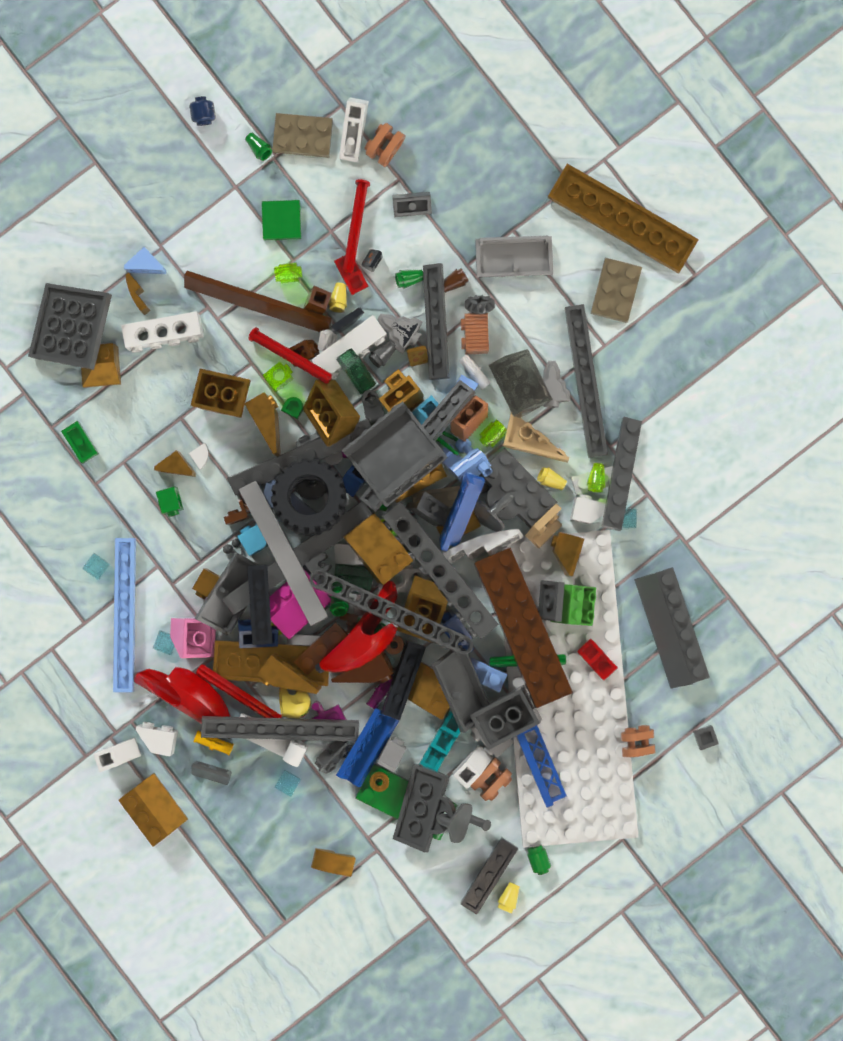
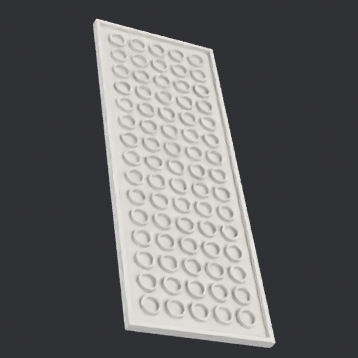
(583, 726)

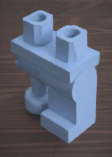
(473, 463)

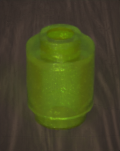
(288, 272)
(492, 434)

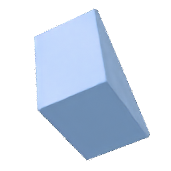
(144, 263)

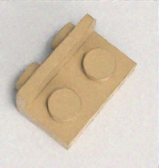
(545, 527)

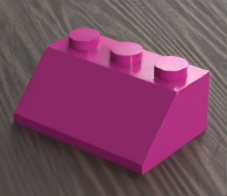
(286, 610)

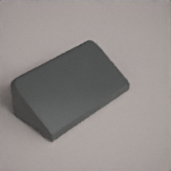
(412, 204)
(211, 772)

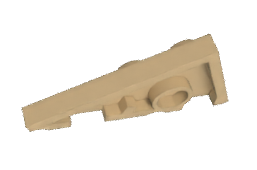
(523, 437)

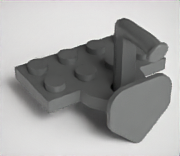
(513, 492)
(424, 809)

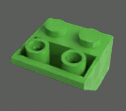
(578, 605)

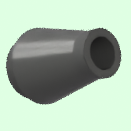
(382, 354)

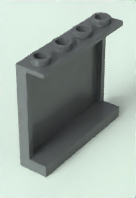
(394, 454)

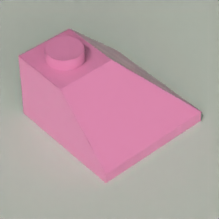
(192, 638)

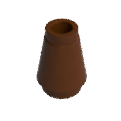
(455, 280)

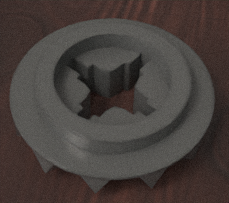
(479, 304)

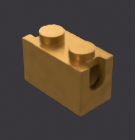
(404, 391)

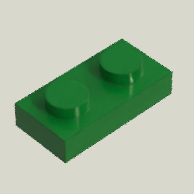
(80, 442)

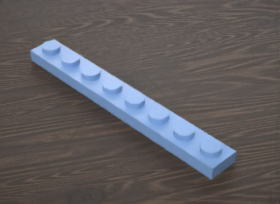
(124, 615)

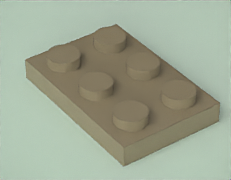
(302, 135)
(616, 290)

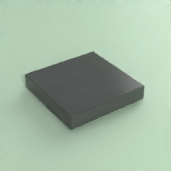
(551, 600)

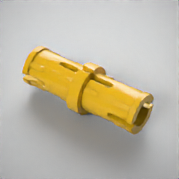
(214, 743)

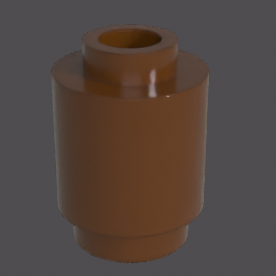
(399, 640)

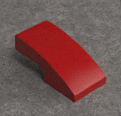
(355, 281)
(597, 659)

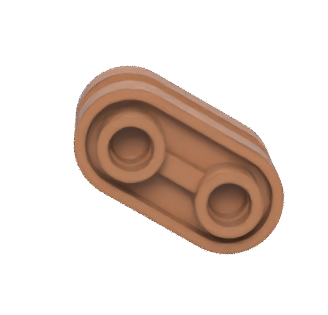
(383, 134)
(631, 735)
(502, 778)

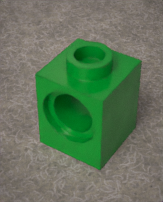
(169, 501)

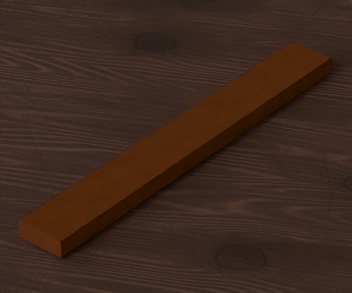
(256, 302)

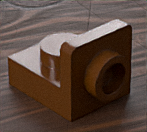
(307, 349)
(235, 516)
(352, 620)

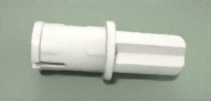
(474, 371)

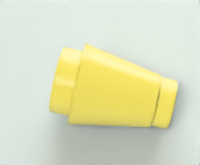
(338, 299)
(551, 479)
(509, 898)

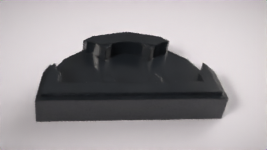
(347, 321)

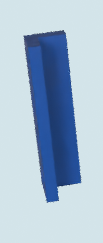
(461, 511)
(367, 748)
(536, 772)

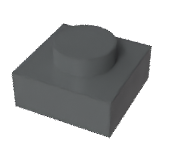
(705, 737)

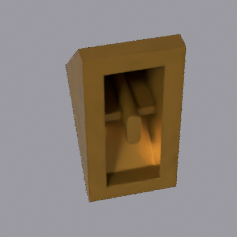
(175, 464)

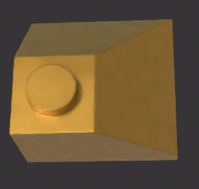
(106, 368)
(567, 551)

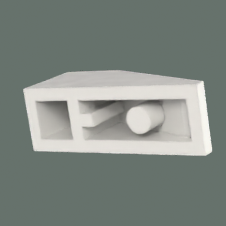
(353, 129)

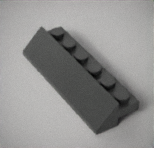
(671, 628)

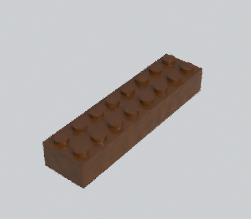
(523, 628)

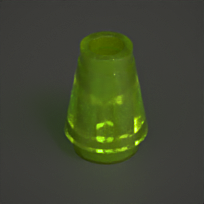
(596, 479)

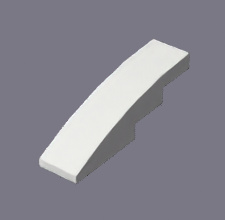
(490, 542)

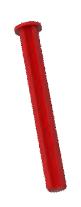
(355, 225)
(289, 355)
(237, 693)

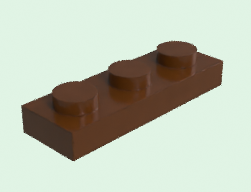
(320, 648)

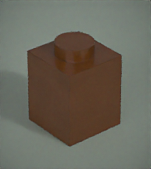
(317, 300)

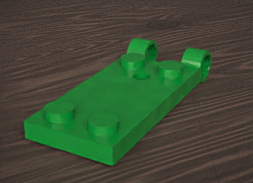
(389, 800)

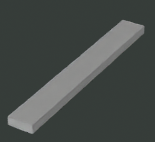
(283, 553)

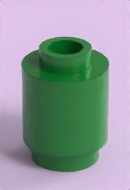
(539, 860)

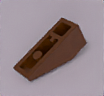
(376, 670)

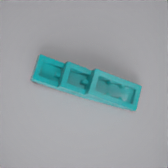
(441, 743)

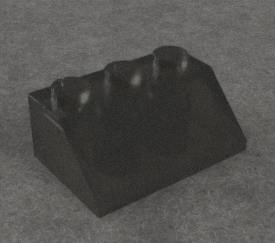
(520, 383)

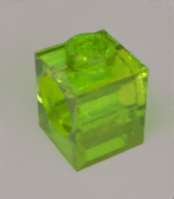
(269, 376)

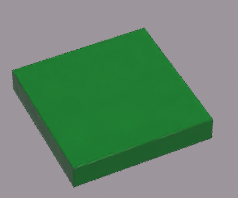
(281, 220)

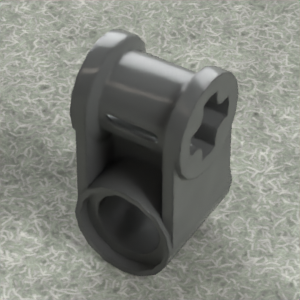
(372, 411)

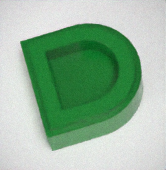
(293, 406)

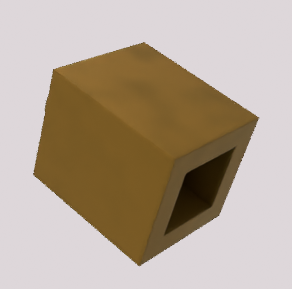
(205, 583)

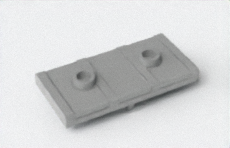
(514, 256)

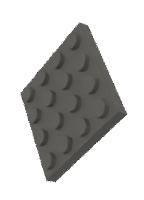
(70, 326)

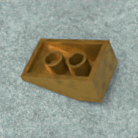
(220, 393)
(266, 417)
(378, 549)
(284, 675)
(428, 693)

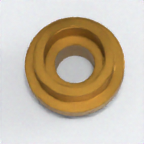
(379, 775)

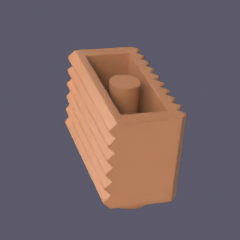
(476, 333)
(469, 418)

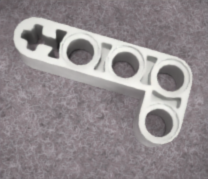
(290, 750)

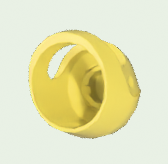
(295, 705)

